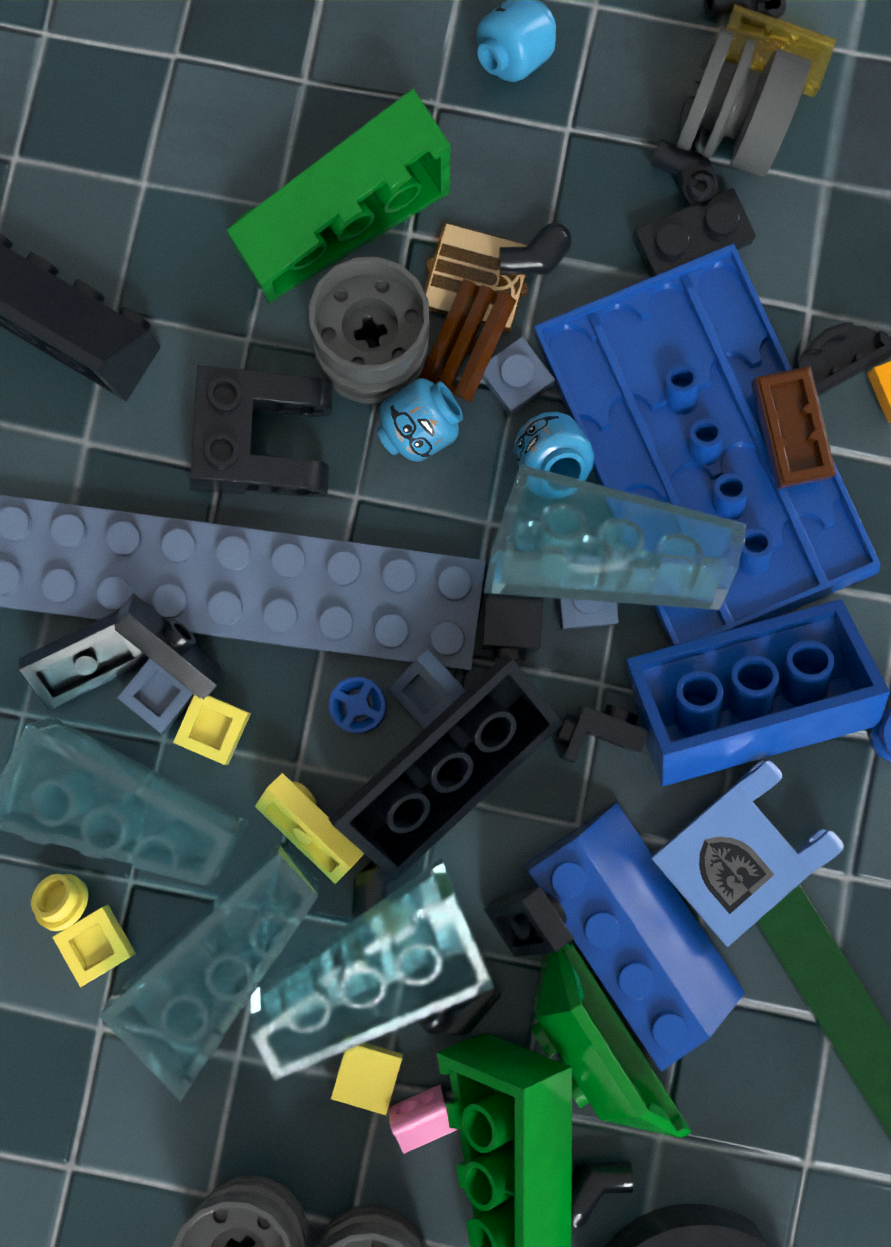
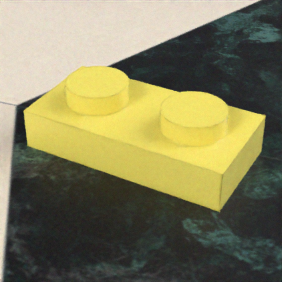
(298, 817)

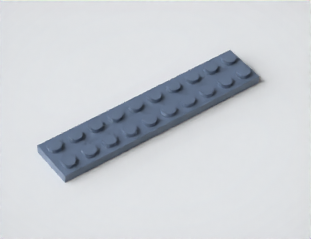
(240, 582)

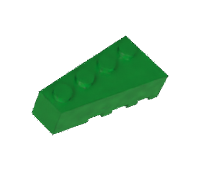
(345, 198)
(514, 1141)

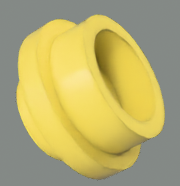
(59, 901)

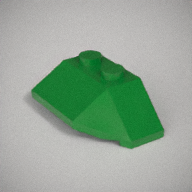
(592, 1039)

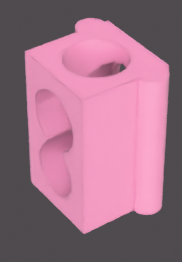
(420, 1119)

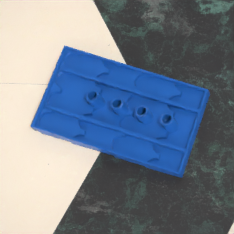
(673, 418)

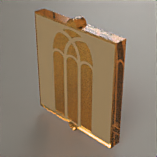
(473, 257)

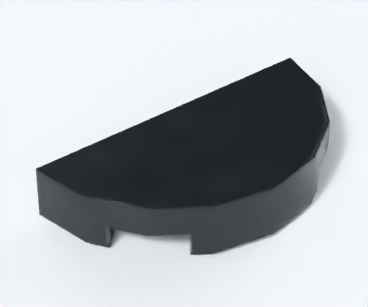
(843, 353)

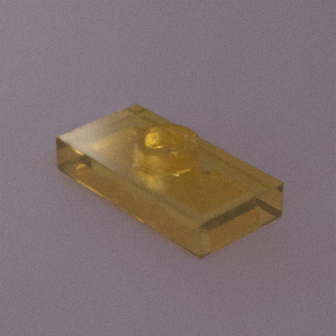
(774, 34)

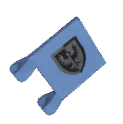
(734, 859)

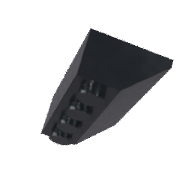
(73, 323)
(447, 768)

